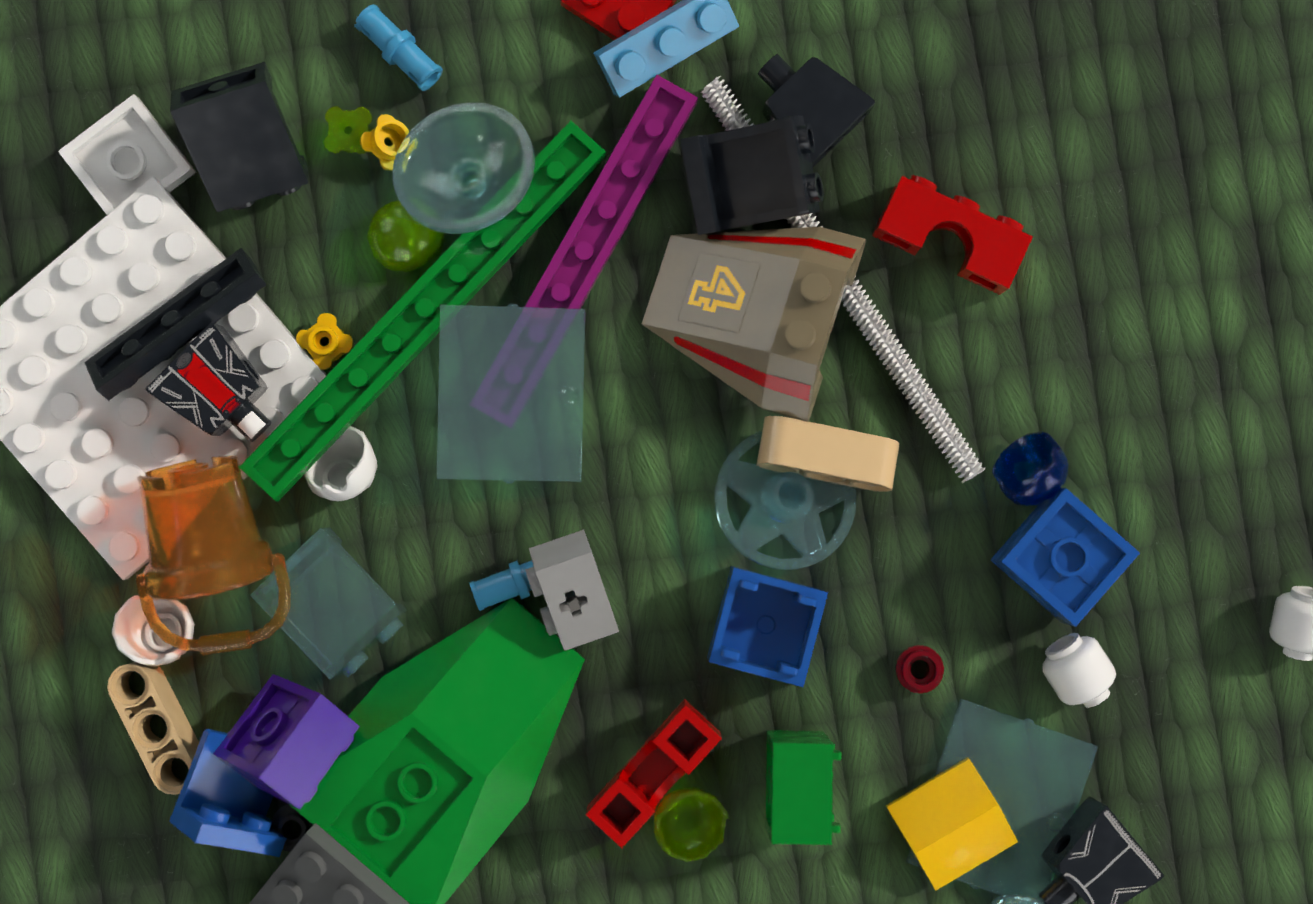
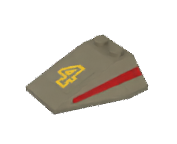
(756, 308)

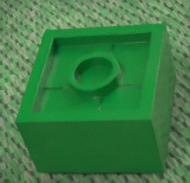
(800, 787)

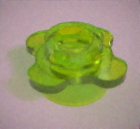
(338, 120)

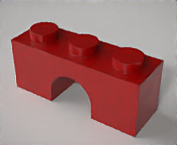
(990, 244)
(651, 772)

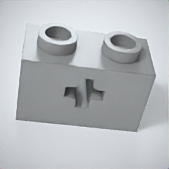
(564, 567)

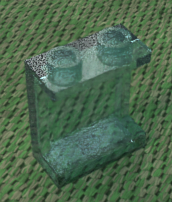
(333, 605)

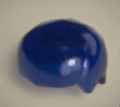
(1031, 469)

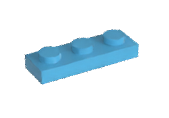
(664, 42)

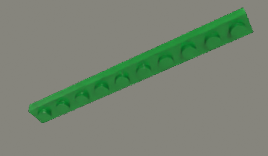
(416, 318)

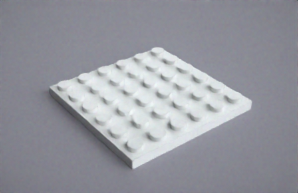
(90, 295)

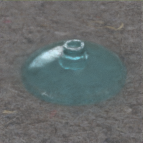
(452, 151)

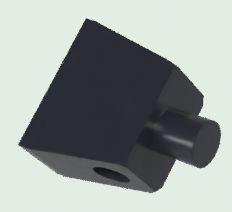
(820, 96)

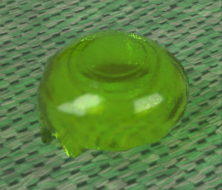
(401, 241)
(689, 823)

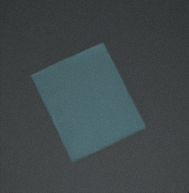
(510, 393)
(1035, 780)

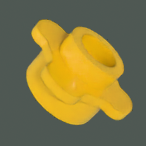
(373, 141)
(338, 341)

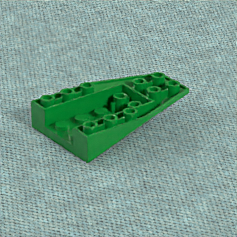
(447, 752)

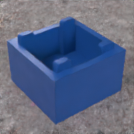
(1065, 557)
(767, 626)

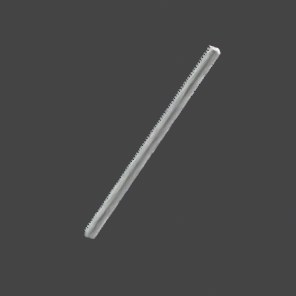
(872, 325)

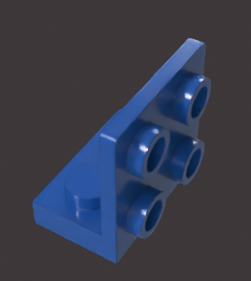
(222, 806)

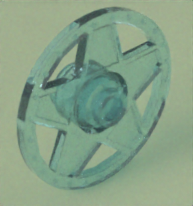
(780, 505)

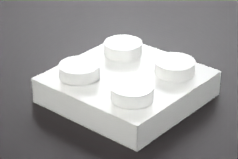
(124, 153)

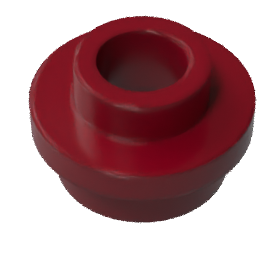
(934, 671)

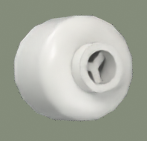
(1293, 623)
(1079, 670)

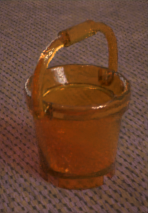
(204, 544)

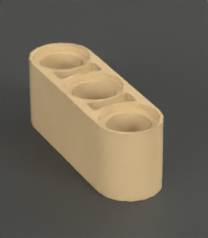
(828, 453)
(136, 716)

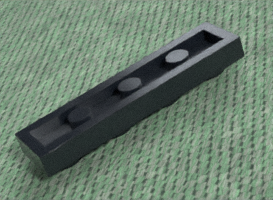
(174, 324)

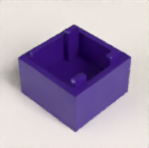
(287, 740)

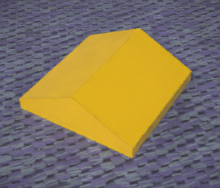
(952, 823)

